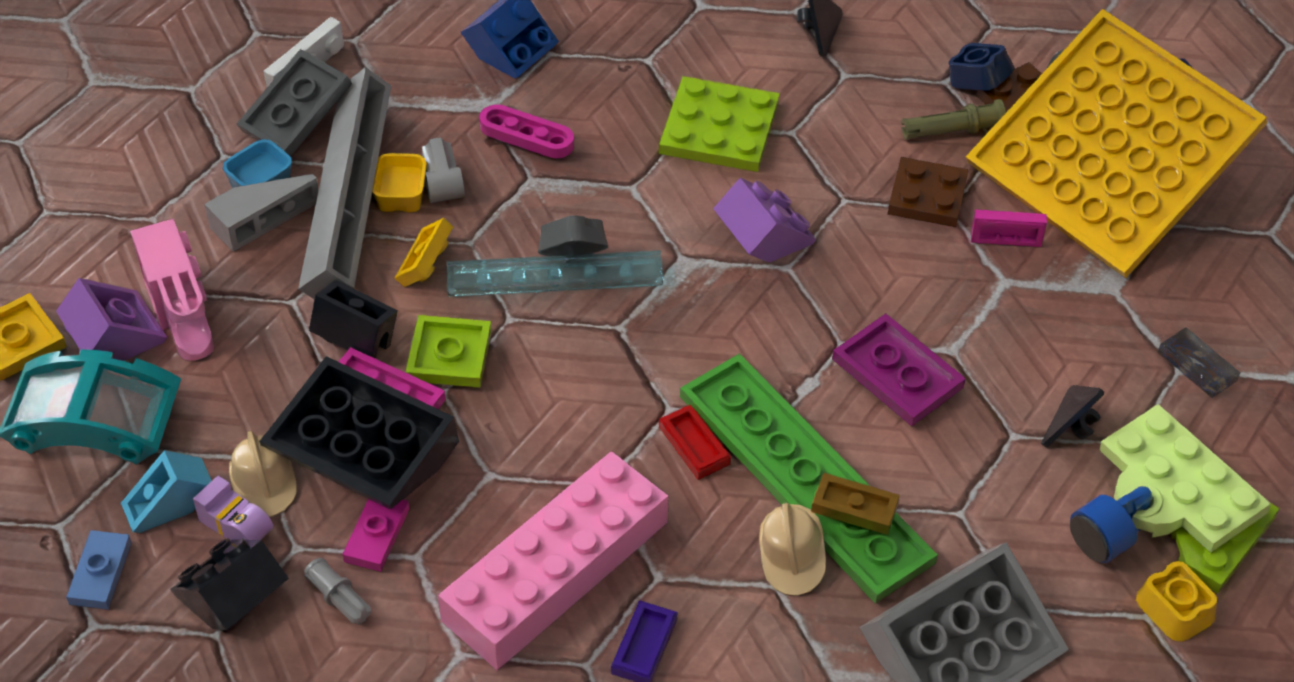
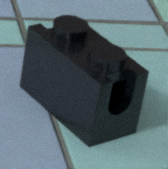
(352, 319)

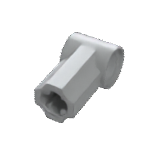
(442, 176)

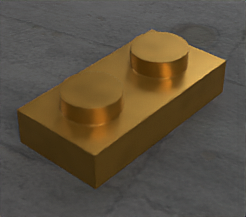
(855, 503)

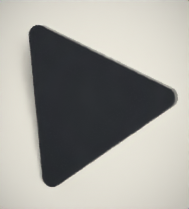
(824, 19)
(1075, 412)

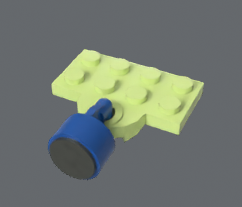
(1163, 486)

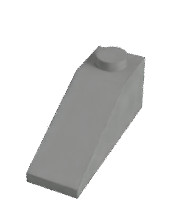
(258, 208)

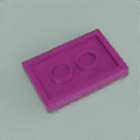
(898, 369)

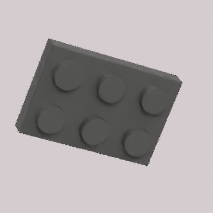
(294, 102)

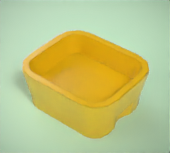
(399, 182)
(1178, 602)

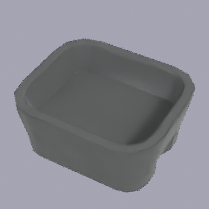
(572, 237)

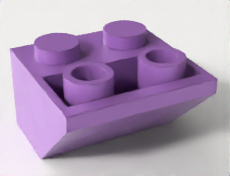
(763, 221)

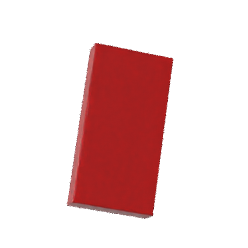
(694, 442)

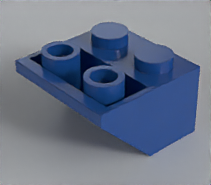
(510, 36)

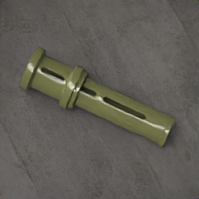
(969, 119)

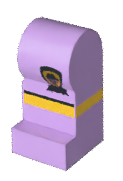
(230, 513)

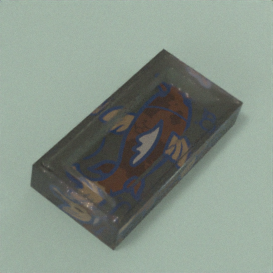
(1199, 362)

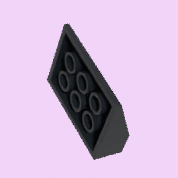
(362, 434)

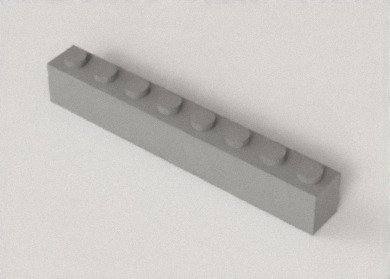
(346, 184)

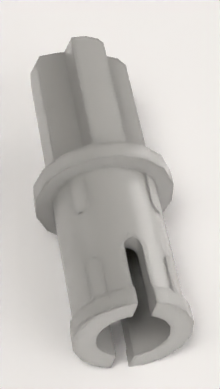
(337, 591)

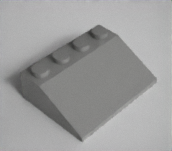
(968, 626)

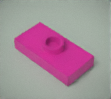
(1008, 228)
(375, 535)

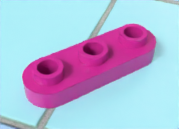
(526, 131)

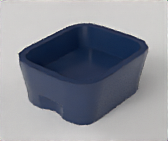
(980, 67)

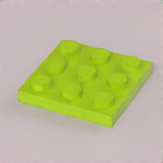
(719, 124)

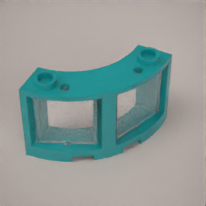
(90, 404)

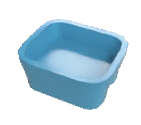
(257, 164)

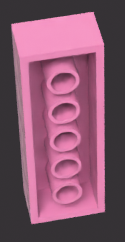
(553, 560)

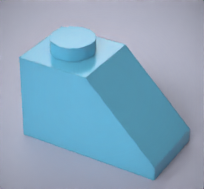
(165, 491)

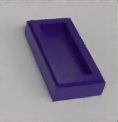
(644, 642)

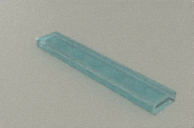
(554, 273)

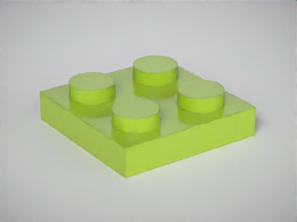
(449, 350)

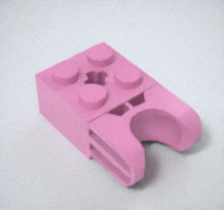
(173, 287)

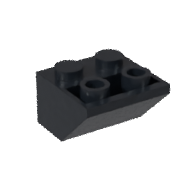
(229, 582)

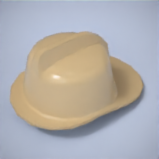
(262, 476)
(792, 549)

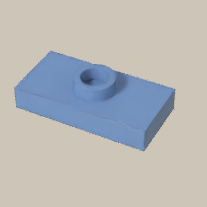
(99, 569)

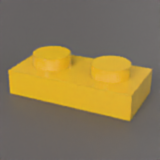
(423, 253)

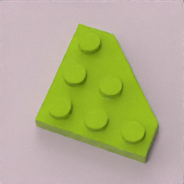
(1219, 565)

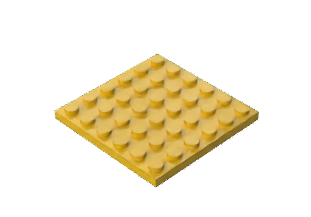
(1116, 142)

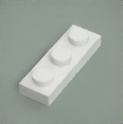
(320, 43)

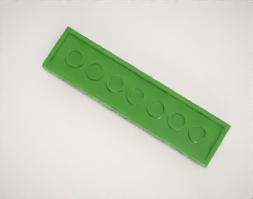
(790, 462)

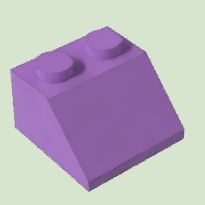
(109, 319)

